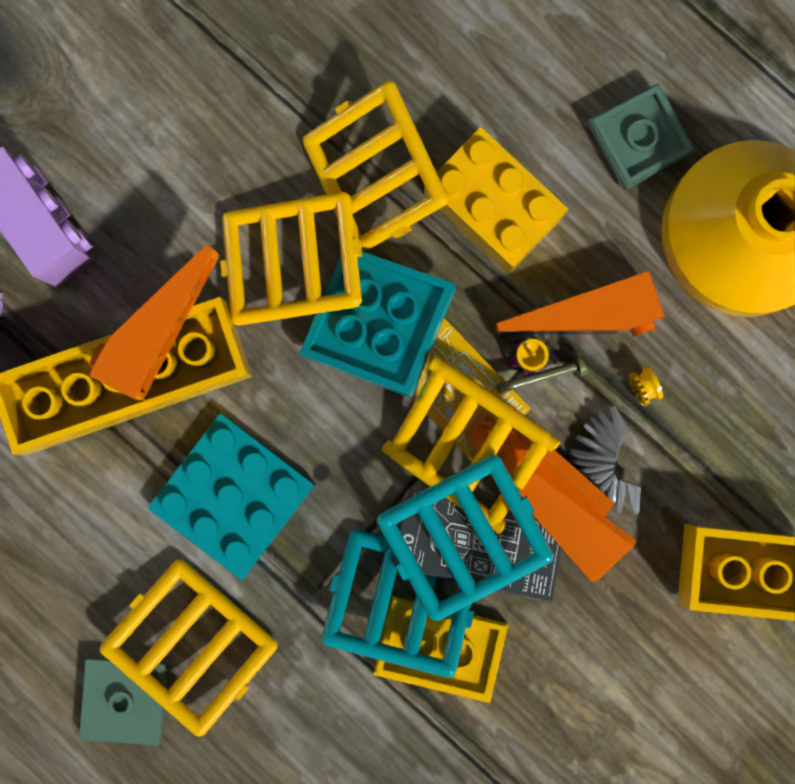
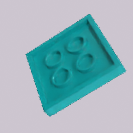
(389, 331)
(231, 496)

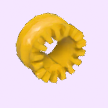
(646, 386)

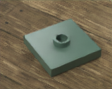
(641, 136)
(118, 708)

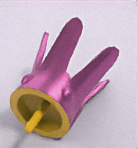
(530, 355)

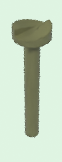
(577, 366)

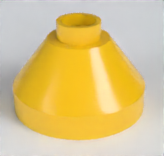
(717, 230)

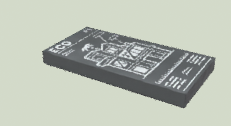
(534, 586)

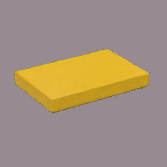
(477, 660)

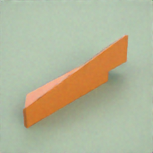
(563, 503)

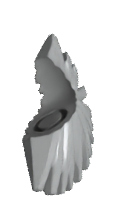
(602, 460)

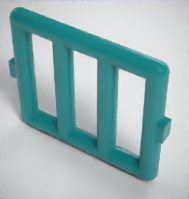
(459, 485)
(369, 645)

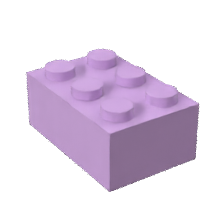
(38, 223)

